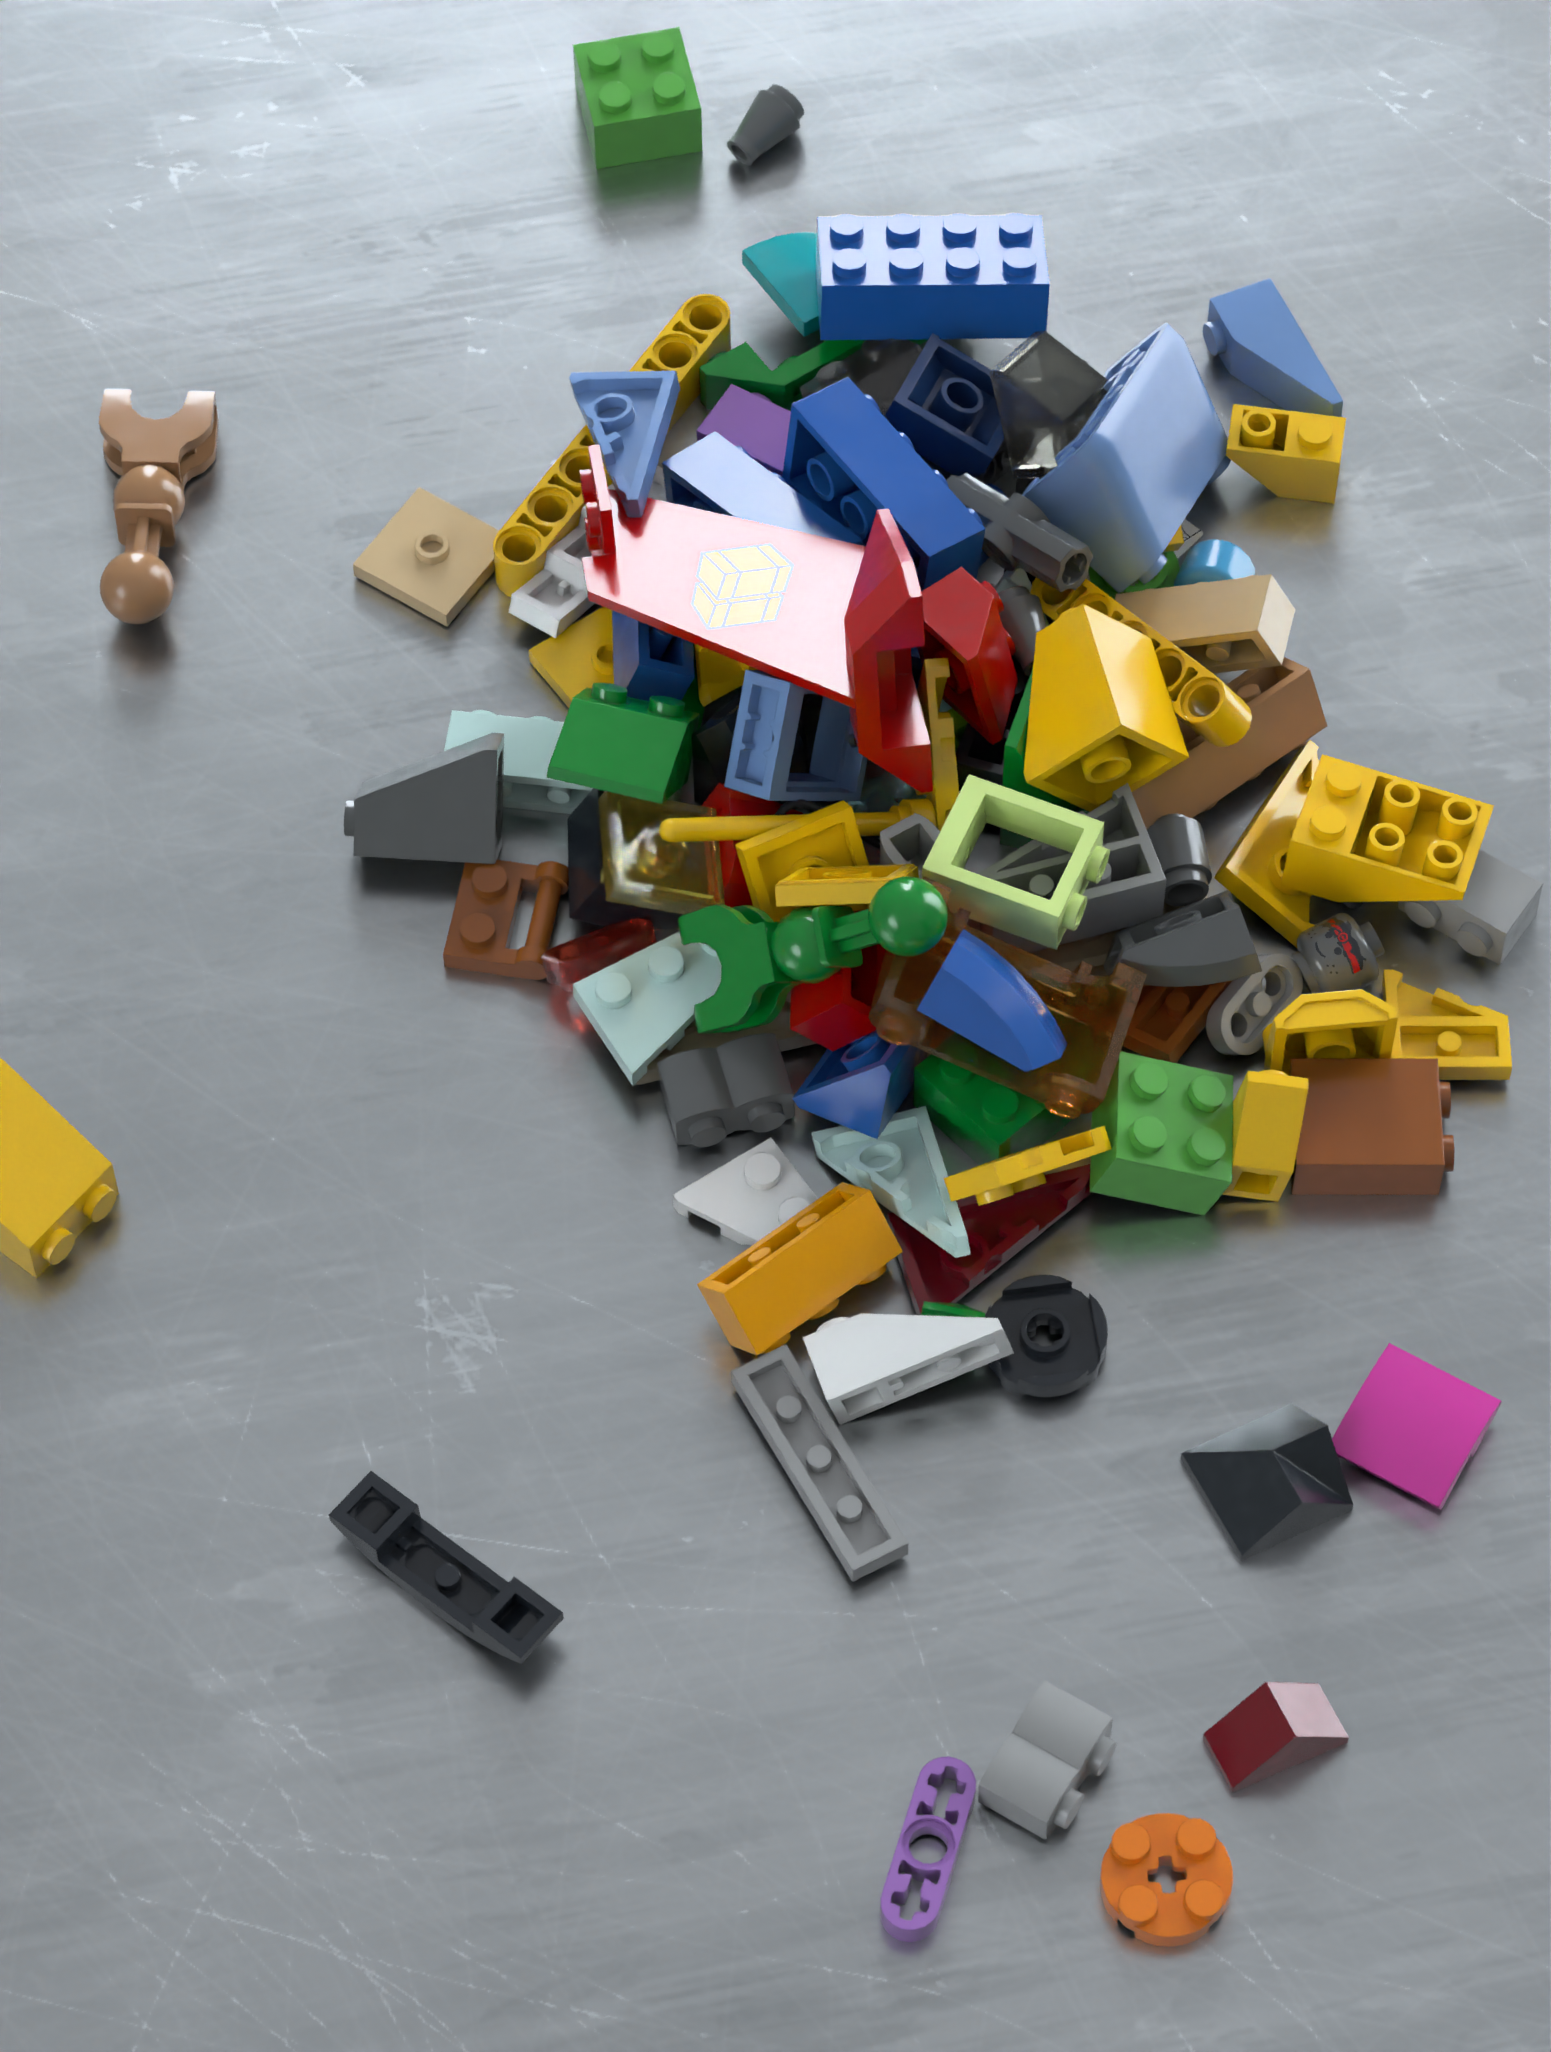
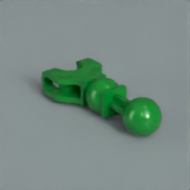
(806, 946)

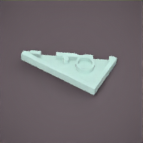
(901, 1172)

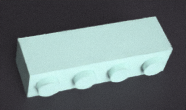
(527, 755)

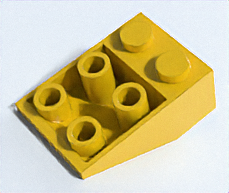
(1382, 838)

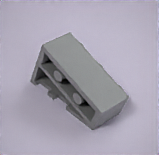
(1126, 894)

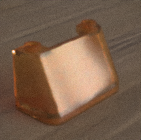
(1087, 1008)

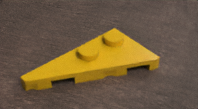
(941, 737)
(1259, 857)

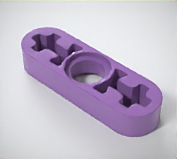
(931, 1895)

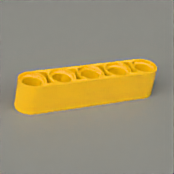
(1195, 692)

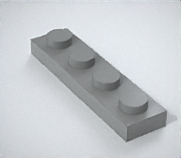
(819, 1462)

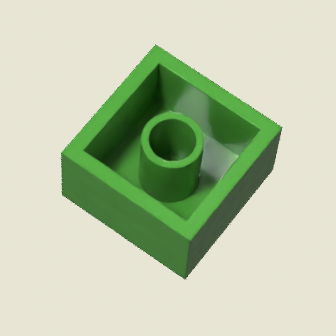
(638, 97)
(1165, 1134)

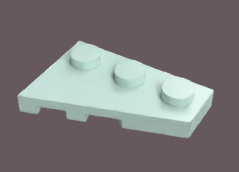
(648, 1000)

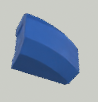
(992, 1006)

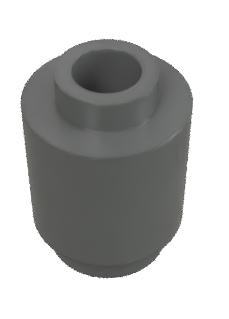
(1183, 858)

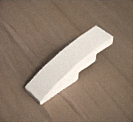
(559, 591)

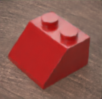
(967, 629)

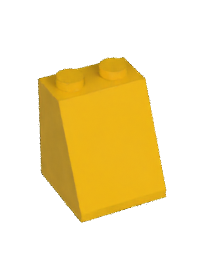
(1097, 710)
(48, 1178)

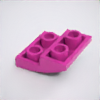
(1414, 1425)

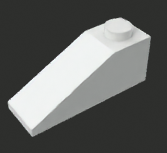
(890, 1356)

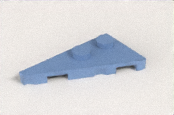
(629, 422)

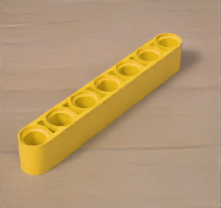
(556, 502)

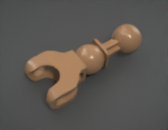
(149, 498)

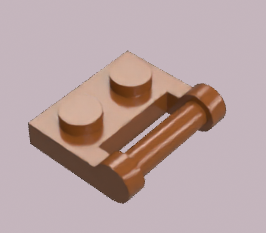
(488, 912)

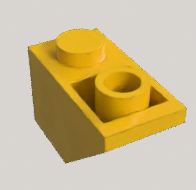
(1288, 450)
(1266, 1133)

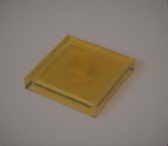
(649, 870)

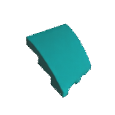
(788, 275)

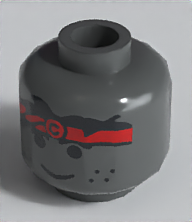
(1338, 955)

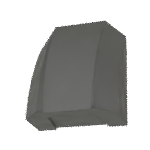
(1188, 945)

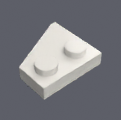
(748, 1194)

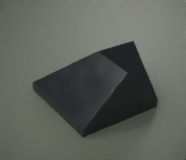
(1270, 1479)

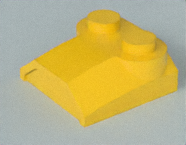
(1330, 1027)

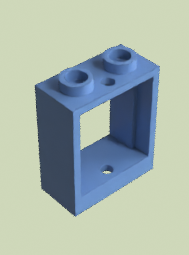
(766, 742)

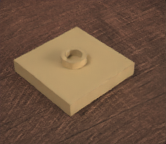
(430, 557)

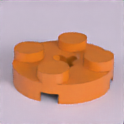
(1175, 1842)

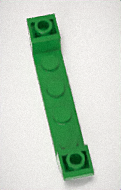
(781, 386)

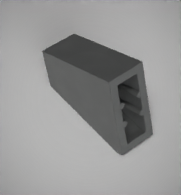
(434, 807)

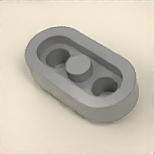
(1252, 1007)

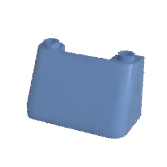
(1137, 461)

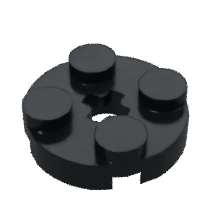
(1066, 1311)

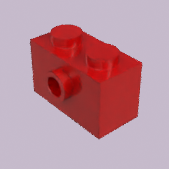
(839, 1007)

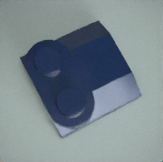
(949, 410)

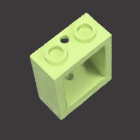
(1001, 904)

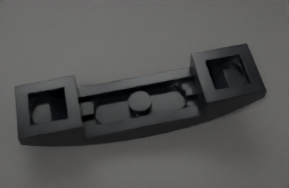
(441, 1573)

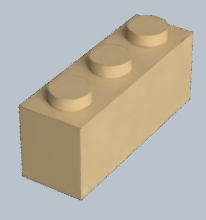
(1220, 622)

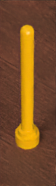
(746, 827)

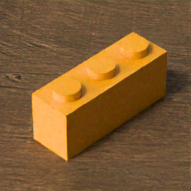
(800, 1269)

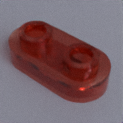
(595, 951)

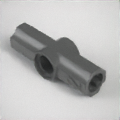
(1023, 535)

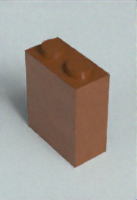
(1372, 1127)

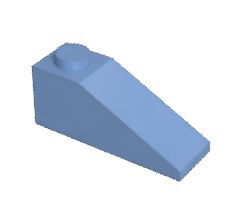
(1268, 350)

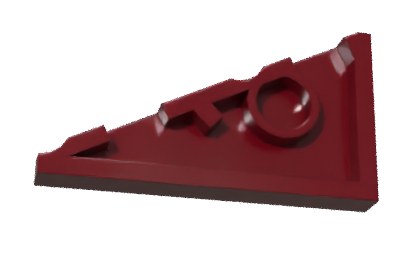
(994, 1236)

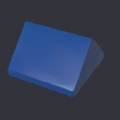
(861, 1083)

